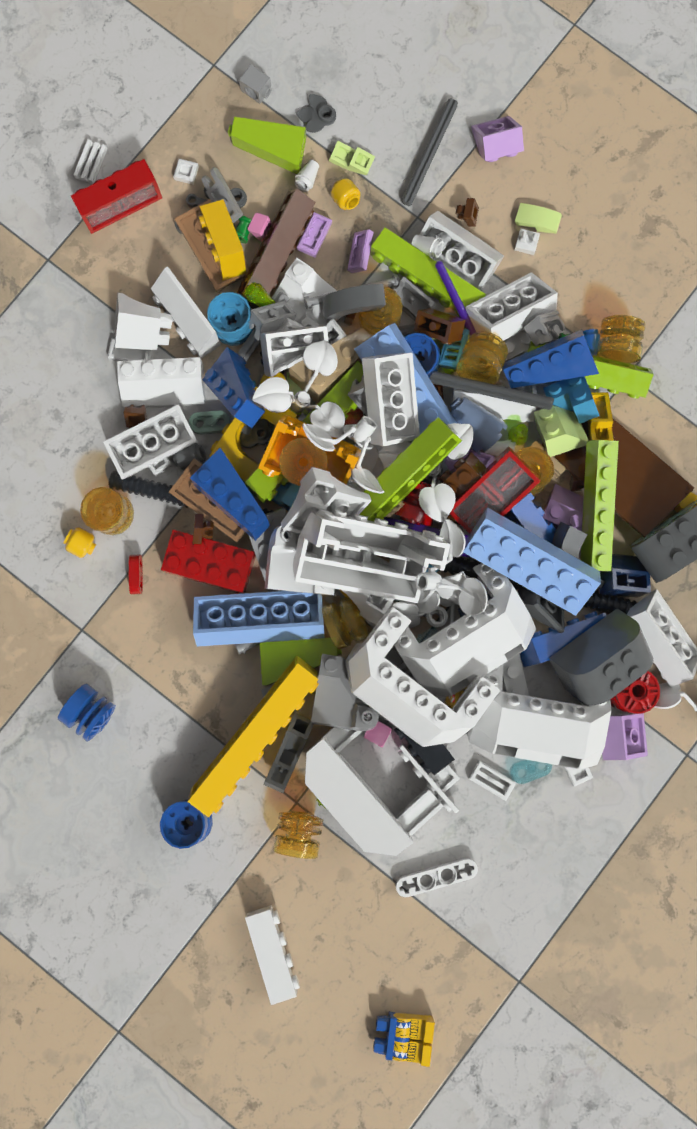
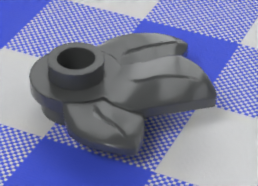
(314, 114)
(251, 436)

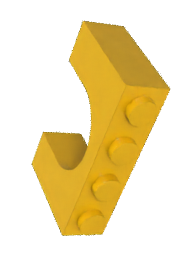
(231, 444)

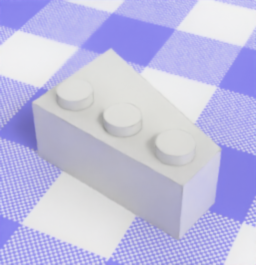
(286, 347)

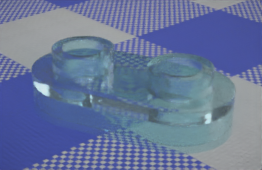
(531, 770)

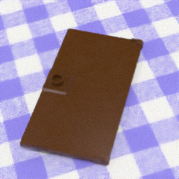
(644, 483)

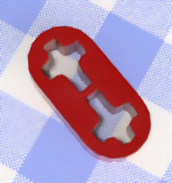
(135, 574)

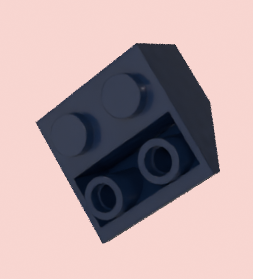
(626, 577)

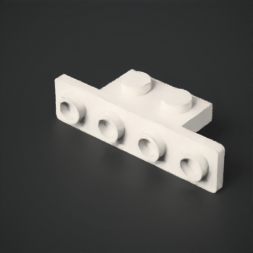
(437, 784)

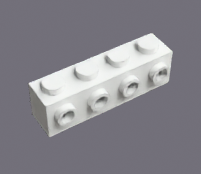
(271, 954)

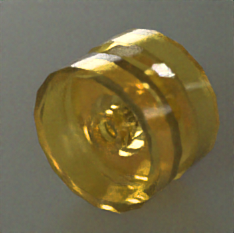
(297, 450)
(344, 623)

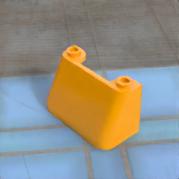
(339, 462)

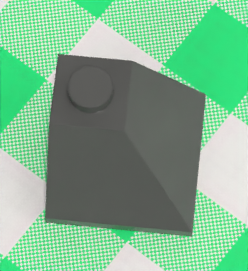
(543, 609)

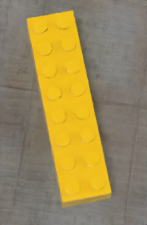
(253, 736)

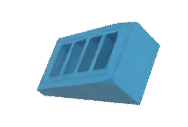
(450, 363)

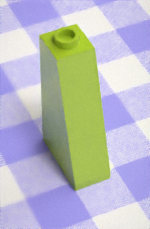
(270, 141)
(279, 654)

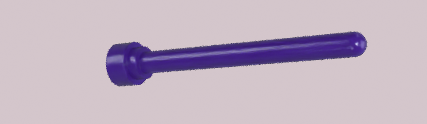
(454, 296)

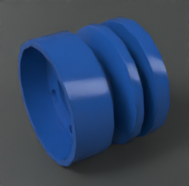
(424, 344)
(84, 710)
(179, 833)

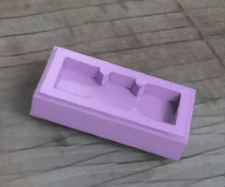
(314, 234)
(360, 251)

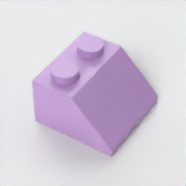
(498, 138)
(564, 507)
(625, 737)

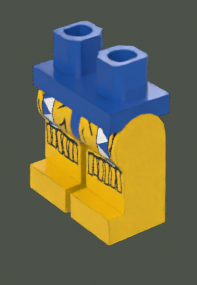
(406, 1037)

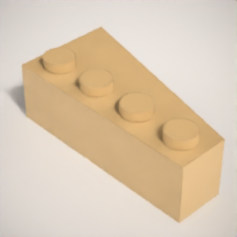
(346, 358)

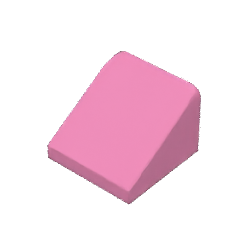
(259, 226)
(378, 734)

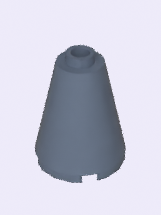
(485, 425)

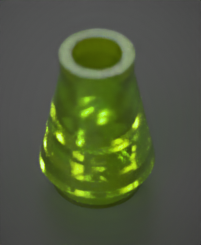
(258, 295)
(515, 436)

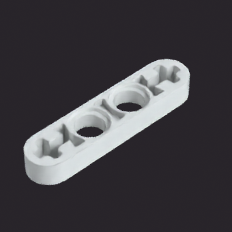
(435, 873)

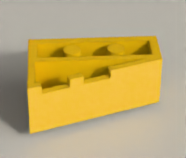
(223, 239)

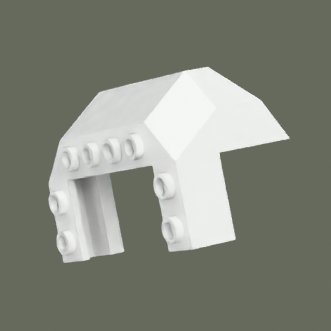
(352, 547)
(472, 643)
(403, 699)
(541, 728)
(356, 804)

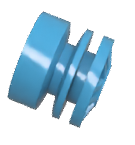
(227, 309)

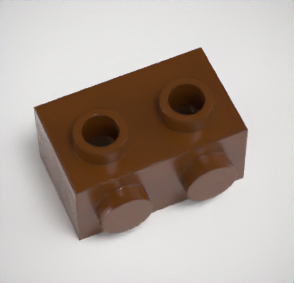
(439, 325)
(464, 474)

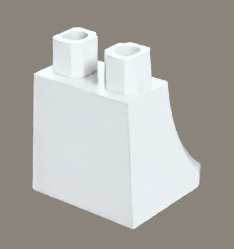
(139, 325)

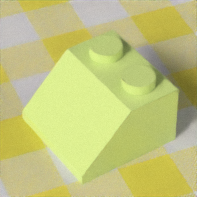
(559, 430)

